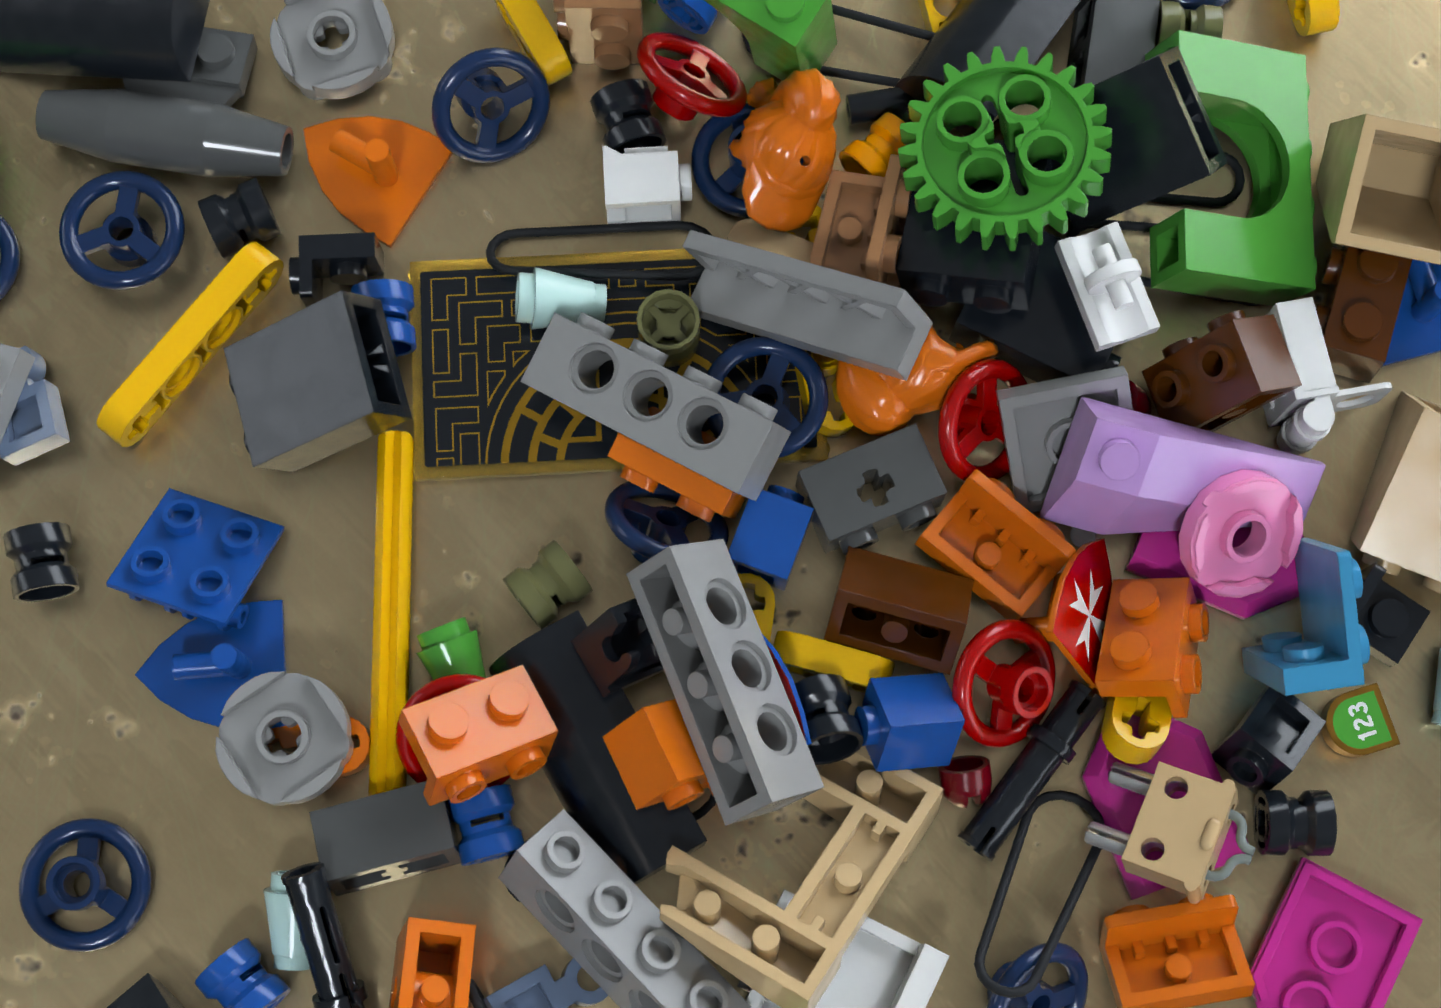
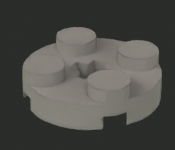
(339, 71)
(246, 732)

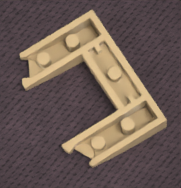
(800, 949)

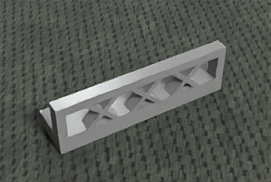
(808, 305)

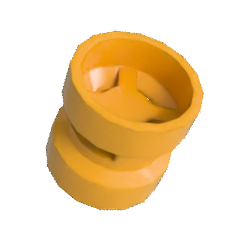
(873, 153)

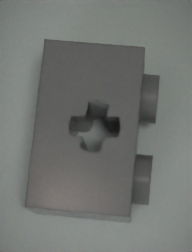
(893, 462)

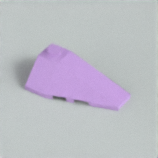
(1144, 471)

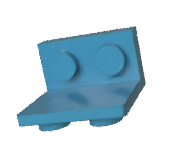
(1333, 639)

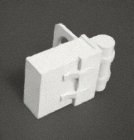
(1309, 410)

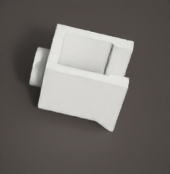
(645, 184)

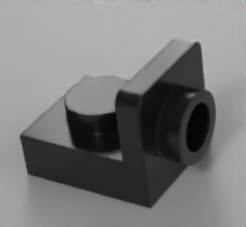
(341, 257)
(1387, 616)
(1268, 740)

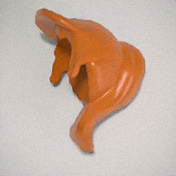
(788, 125)
(887, 404)

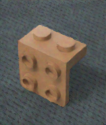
(601, 31)

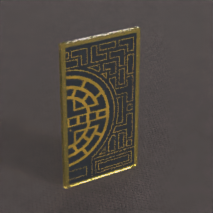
(472, 354)

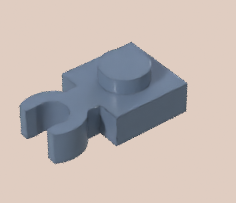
(37, 419)
(541, 991)

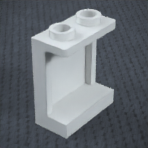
(875, 971)

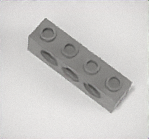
(567, 370)
(724, 680)
(610, 923)

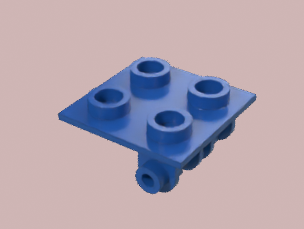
(197, 559)

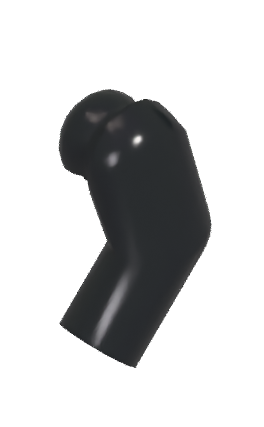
(871, 105)

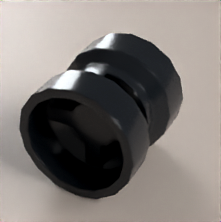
(627, 115)
(239, 218)
(41, 562)
(831, 727)
(1290, 822)

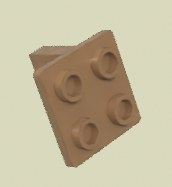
(863, 224)

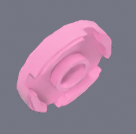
(1217, 515)

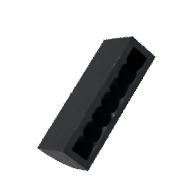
(980, 27)
(102, 38)
(581, 762)

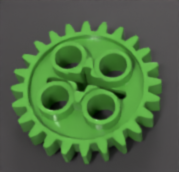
(1062, 130)

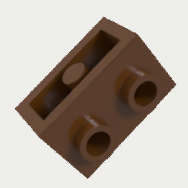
(1361, 308)
(1223, 372)
(899, 610)

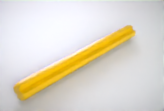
(390, 607)

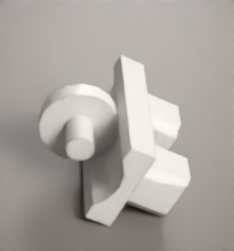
(1107, 286)

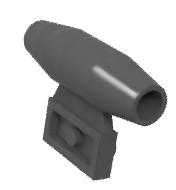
(175, 122)

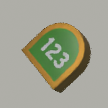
(1358, 723)

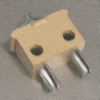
(1184, 829)

